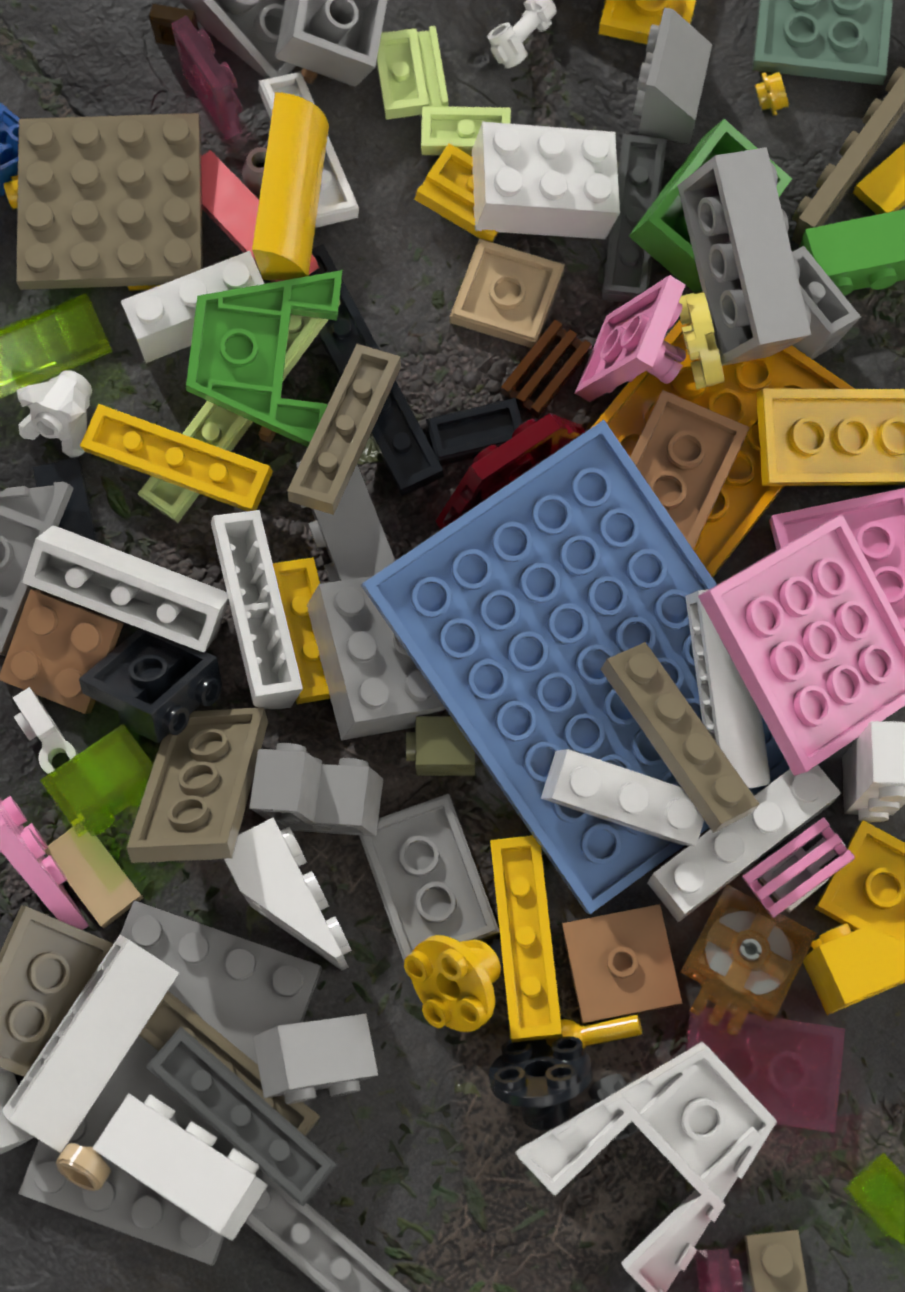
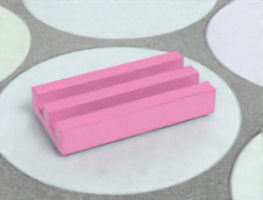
(832, 841)

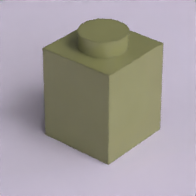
(439, 748)

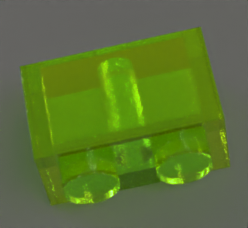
(100, 782)

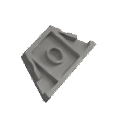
(23, 517)

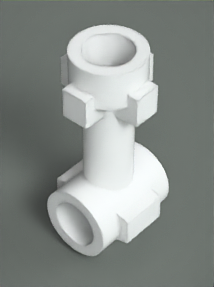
(508, 40)

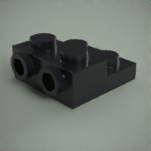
(154, 683)

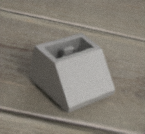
(672, 79)

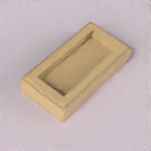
(94, 876)

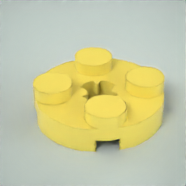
(701, 340)

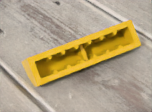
(290, 188)

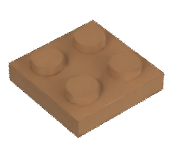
(56, 648)

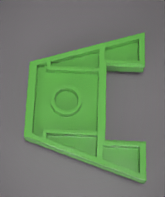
(243, 347)

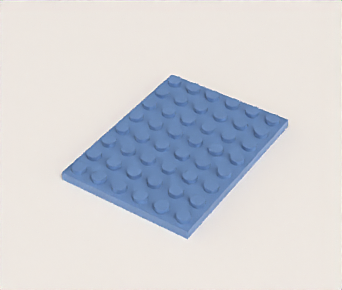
(518, 618)

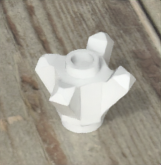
(57, 410)

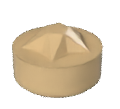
(83, 1166)

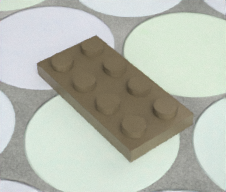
(199, 788)

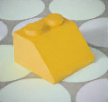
(854, 965)

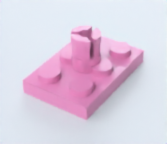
(634, 342)

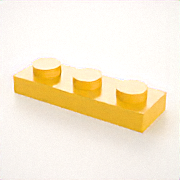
(296, 585)

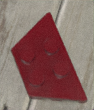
(501, 465)

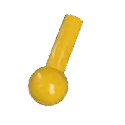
(601, 1031)

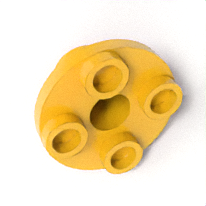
(454, 981)

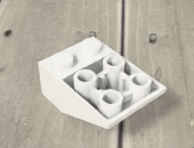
(272, 883)

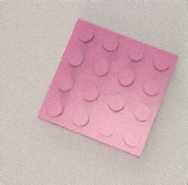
(813, 642)

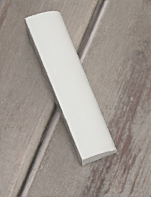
(257, 609)
(725, 700)
(89, 1043)

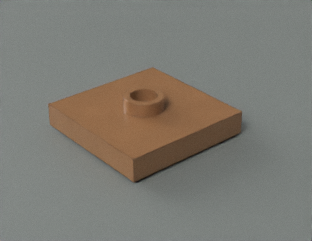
(621, 964)

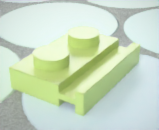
(410, 72)

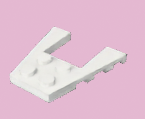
(696, 1120)

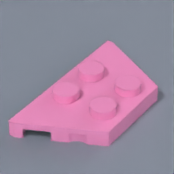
(26, 853)

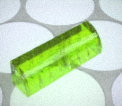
(50, 344)

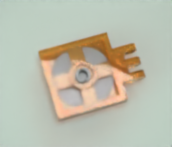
(745, 959)

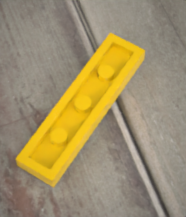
(176, 458)
(525, 939)

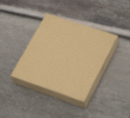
(507, 293)

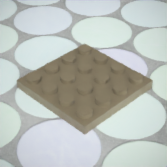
(108, 200)

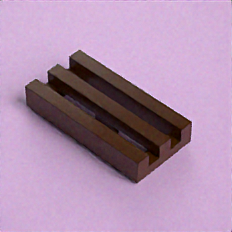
(567, 341)

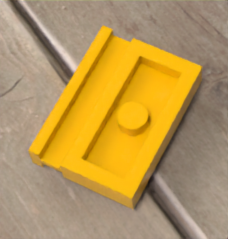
(450, 191)

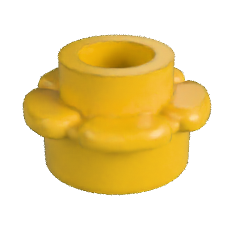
(772, 93)

